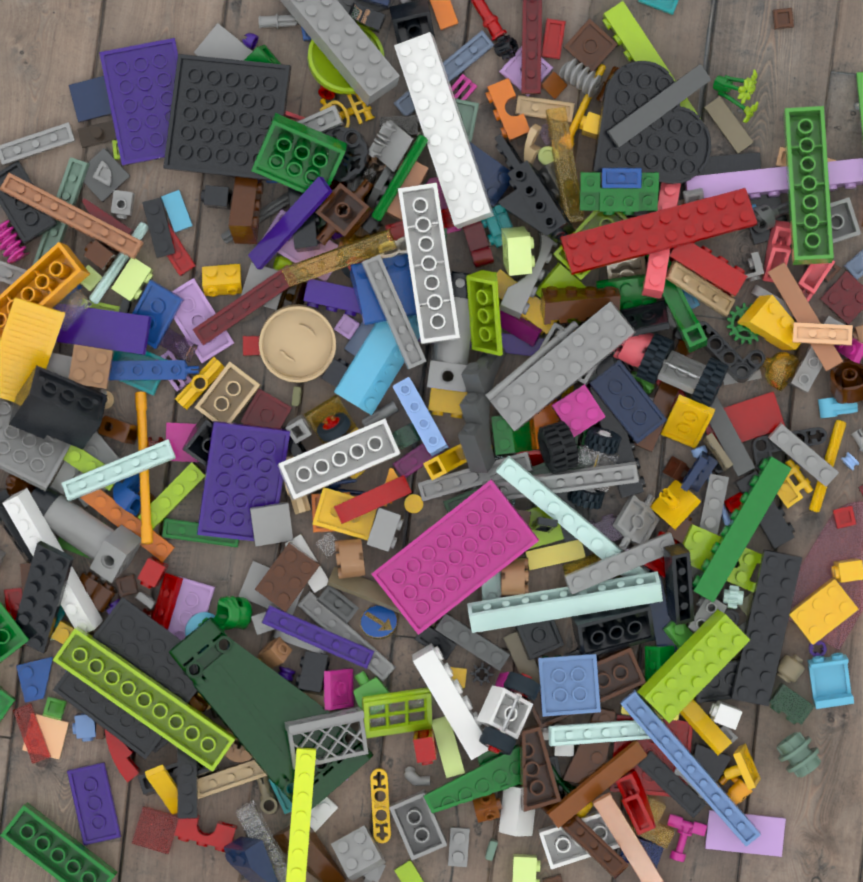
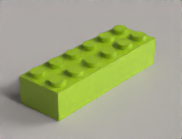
(693, 665)

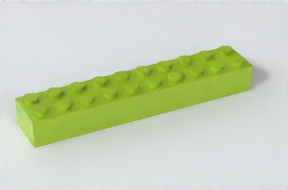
(144, 698)

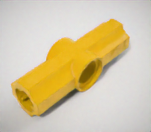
(191, 392)

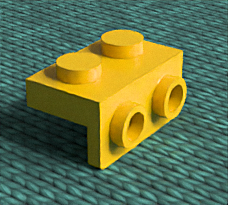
(221, 280)

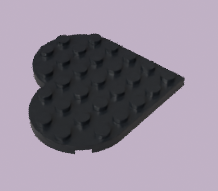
(672, 145)

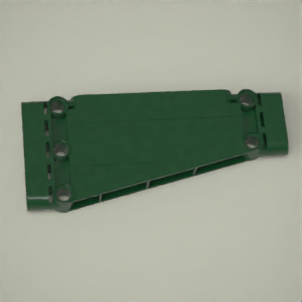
(256, 704)

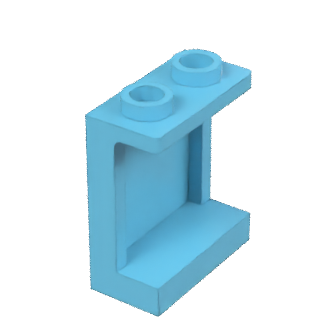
(830, 681)

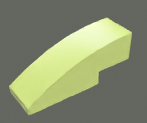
(447, 747)

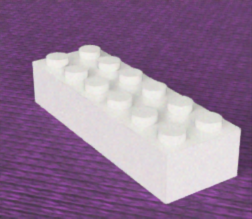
(338, 459)
(450, 698)

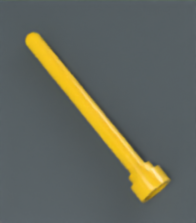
(583, 106)

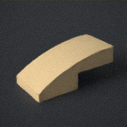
(532, 150)

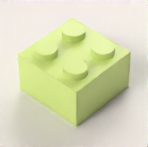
(517, 250)

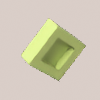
(92, 280)

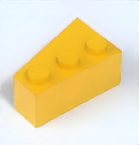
(770, 321)

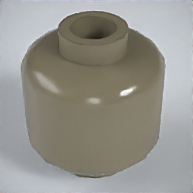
(790, 668)

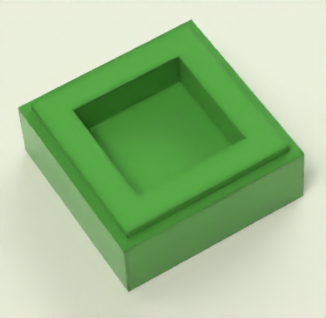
(54, 708)

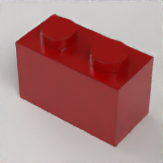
(152, 572)

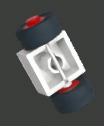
(507, 712)

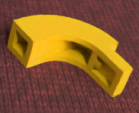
(445, 462)

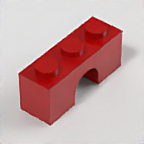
(189, 830)

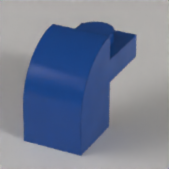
(127, 494)

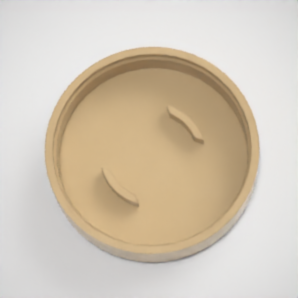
(297, 343)

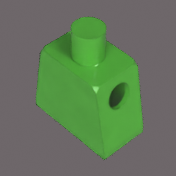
(368, 687)

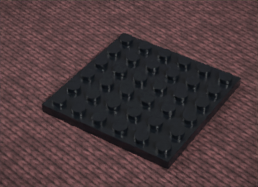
(223, 114)
(145, 646)

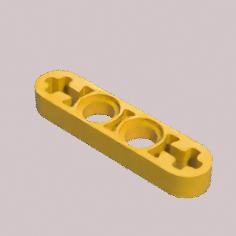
(380, 805)

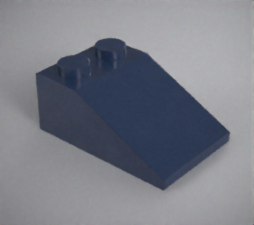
(493, 174)
(250, 859)

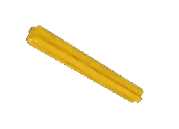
(830, 457)

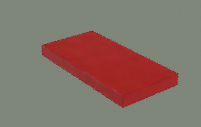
(753, 417)

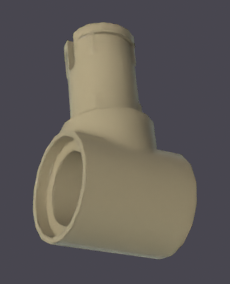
(267, 795)

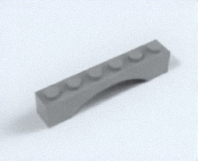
(517, 295)

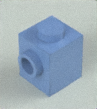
(84, 727)

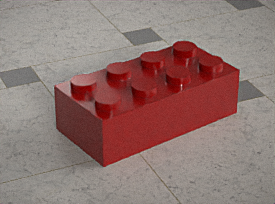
(709, 267)

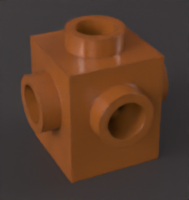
(487, 807)

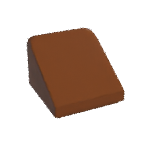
(554, 85)

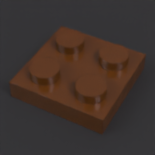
(590, 45)

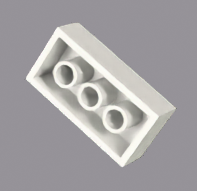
(564, 850)

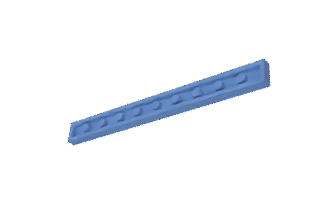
(690, 768)

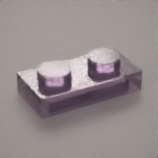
(179, 345)

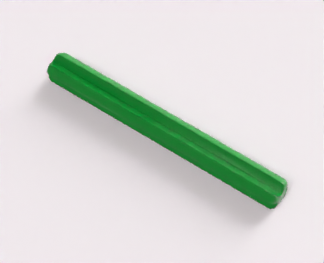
(399, 178)

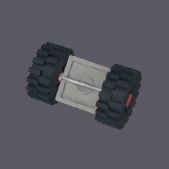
(682, 371)

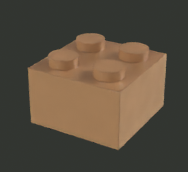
(91, 366)

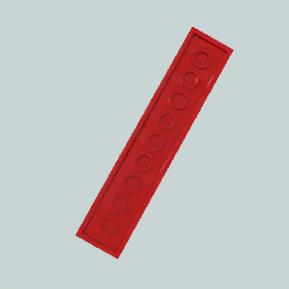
(658, 231)

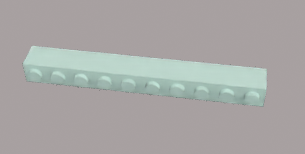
(559, 602)

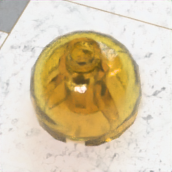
(779, 369)

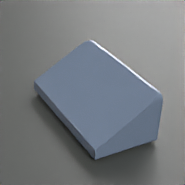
(358, 338)

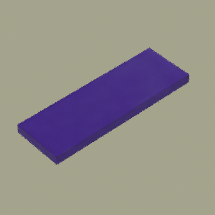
(109, 331)

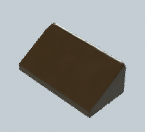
(293, 295)

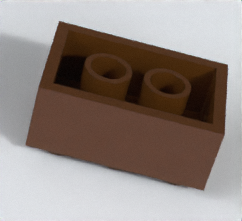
(287, 576)

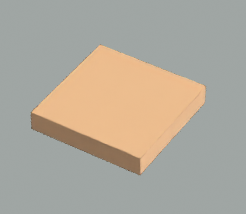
(54, 734)

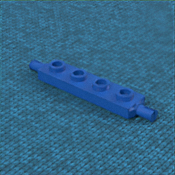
(151, 370)

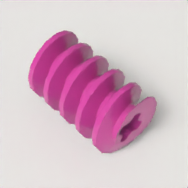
(10, 244)

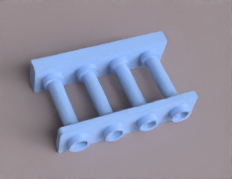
(420, 416)

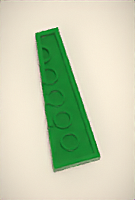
(481, 781)

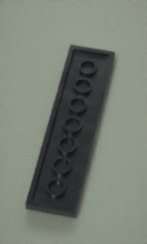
(766, 627)

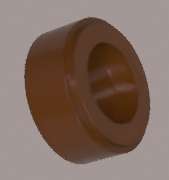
(198, 703)

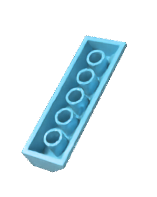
(373, 367)

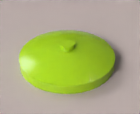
(326, 73)

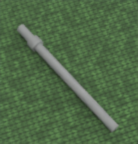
(559, 337)

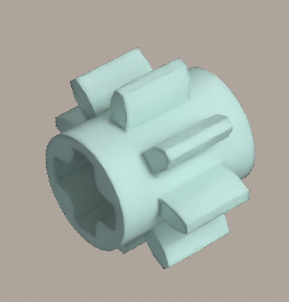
(733, 597)

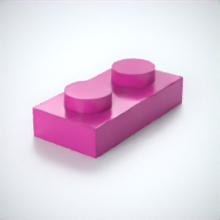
(852, 352)

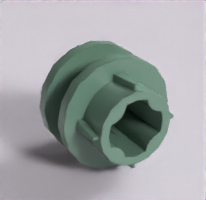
(800, 756)

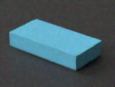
(177, 211)

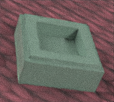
(491, 849)

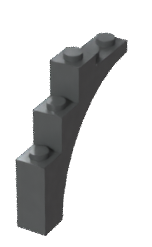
(475, 408)

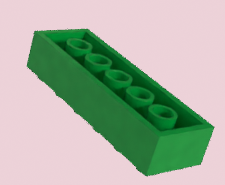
(55, 848)

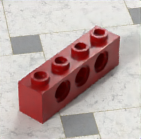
(425, 746)

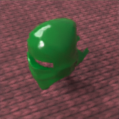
(232, 613)

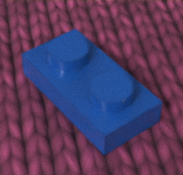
(621, 177)

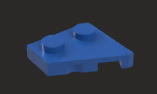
(34, 678)

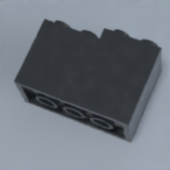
(57, 408)

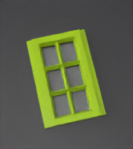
(397, 712)

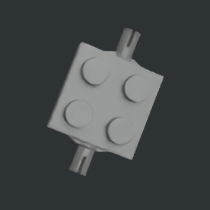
(636, 521)

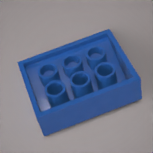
(400, 275)

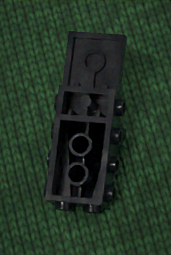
(532, 198)

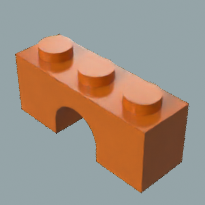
(513, 126)

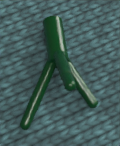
(561, 782)

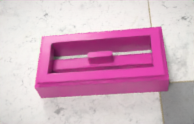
(467, 82)

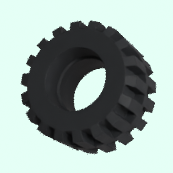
(558, 447)

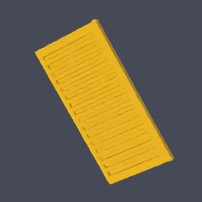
(26, 343)

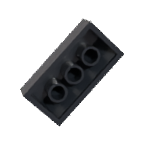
(613, 629)

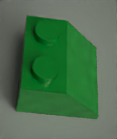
(508, 440)

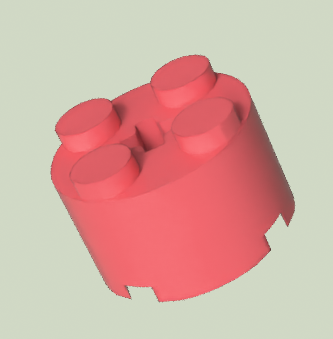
(634, 349)

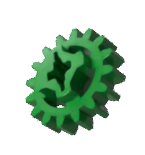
(735, 330)

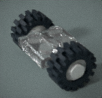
(599, 450)

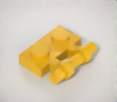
(789, 493)

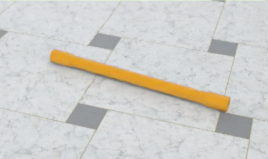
(146, 527)

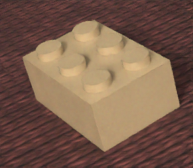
(228, 395)

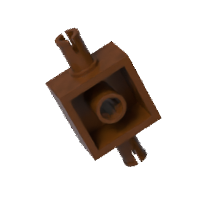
(347, 223)

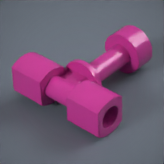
(685, 829)

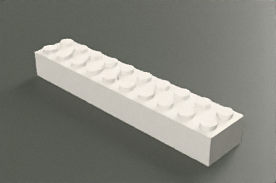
(444, 130)

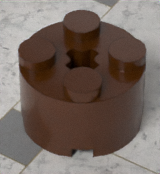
(847, 382)

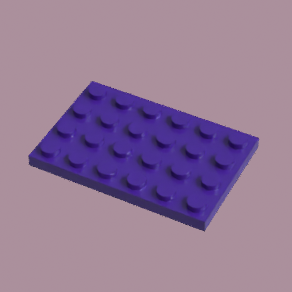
(140, 97)
(239, 477)

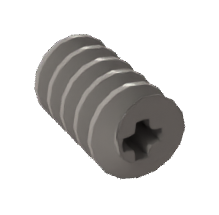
(580, 77)

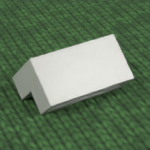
(512, 818)

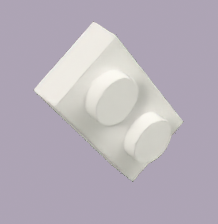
(321, 813)

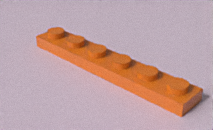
(117, 515)

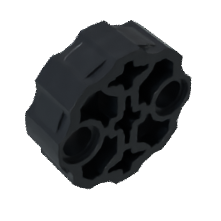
(359, 147)

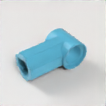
(831, 408)

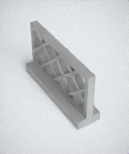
(328, 721)

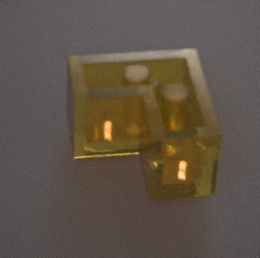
(662, 833)

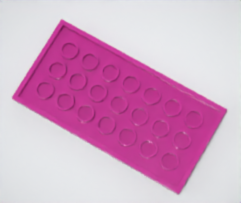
(455, 556)

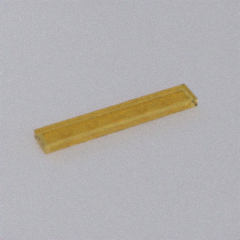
(564, 163)
(339, 257)

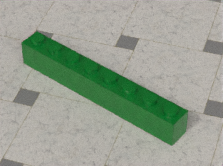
(740, 529)

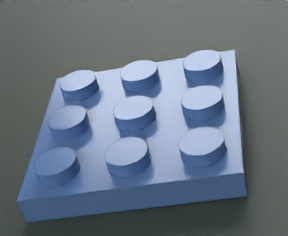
(569, 685)

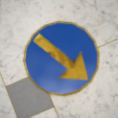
(378, 622)

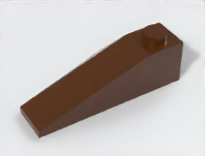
(319, 861)

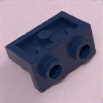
(699, 472)

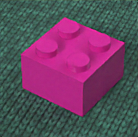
(578, 410)

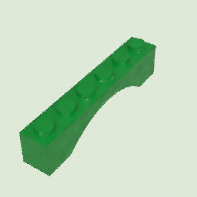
(683, 315)

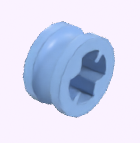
(850, 461)

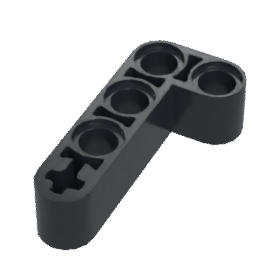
(726, 349)
(771, 447)

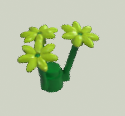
(724, 85)

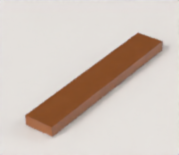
(596, 784)

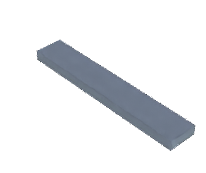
(453, 66)

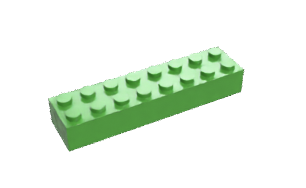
(808, 185)

